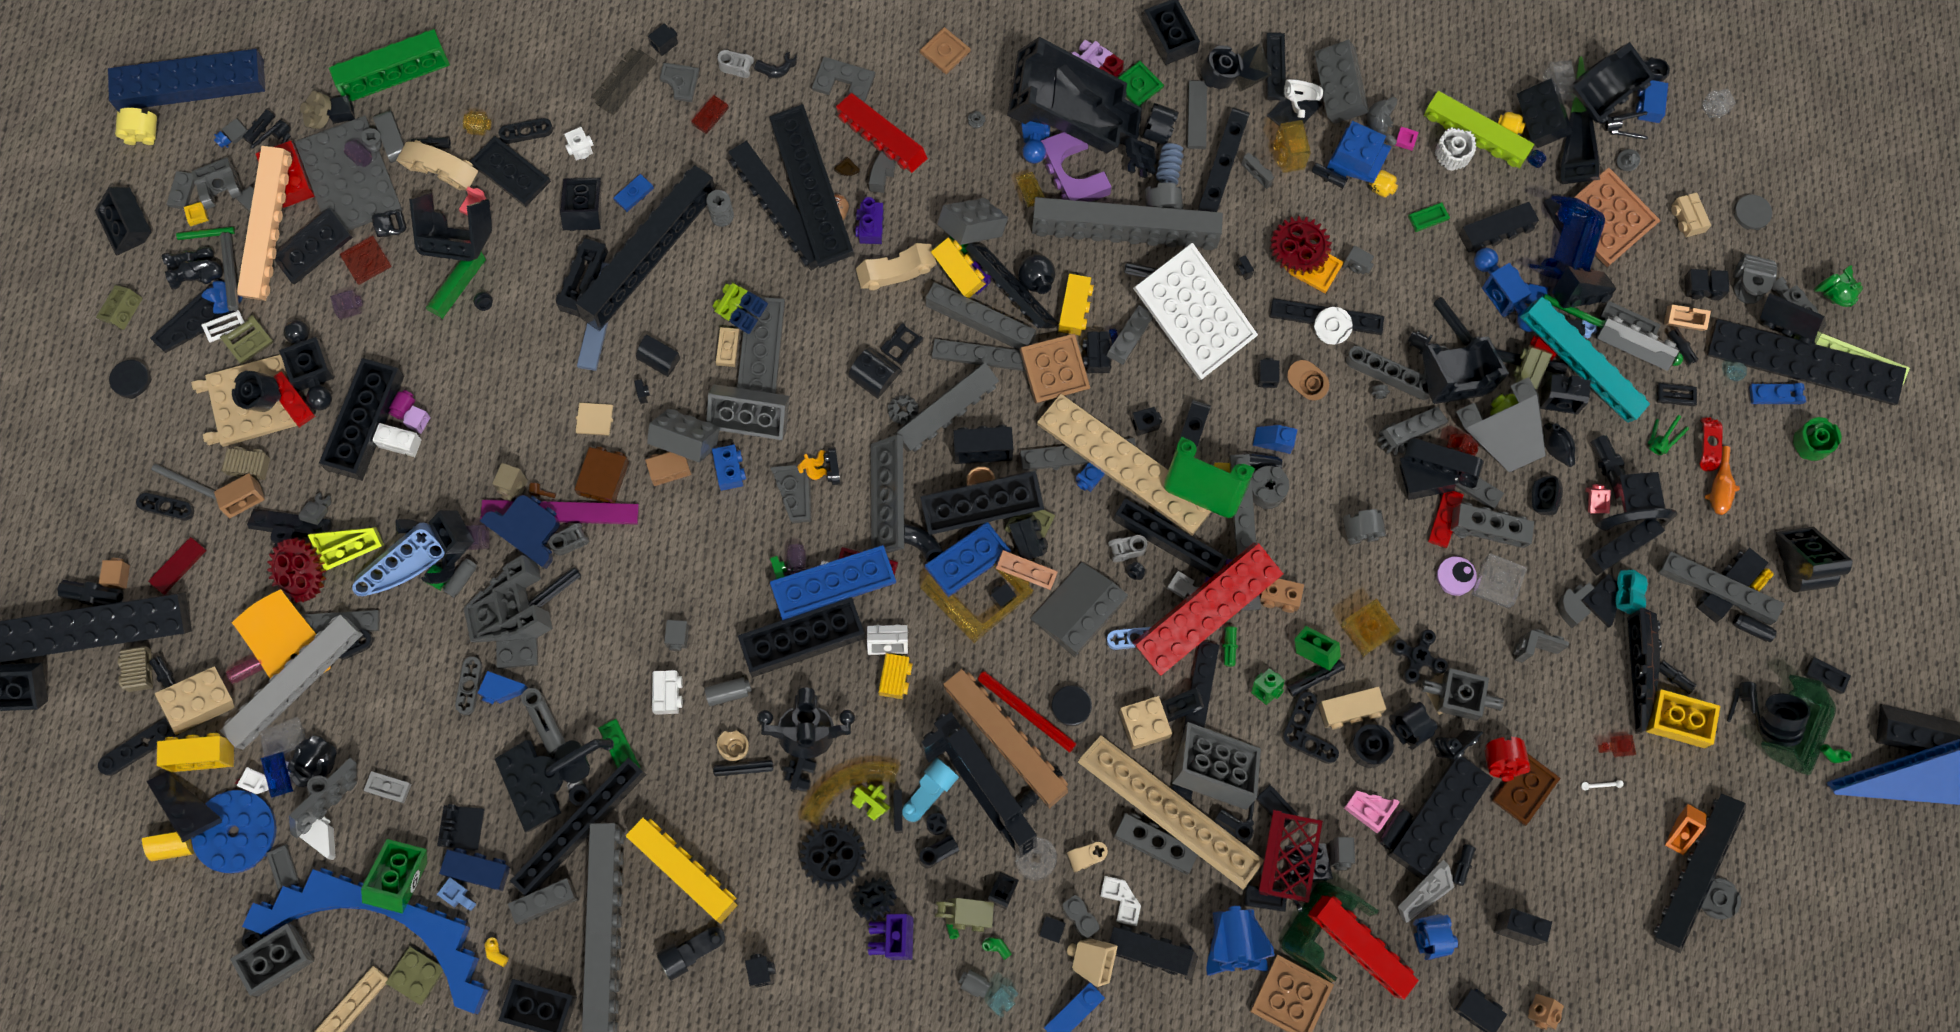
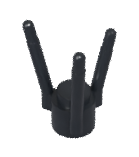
(1614, 123)
(279, 130)
(1748, 692)

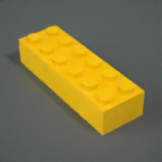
(681, 870)

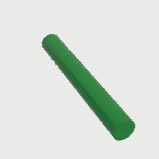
(204, 233)

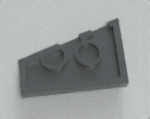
(795, 491)

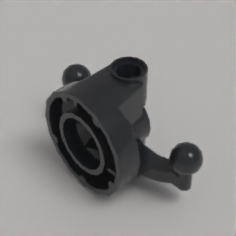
(805, 728)

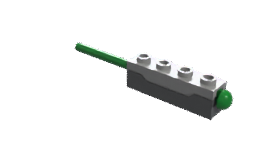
(1629, 338)

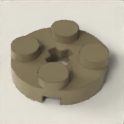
(315, 110)

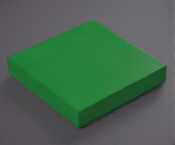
(1140, 84)

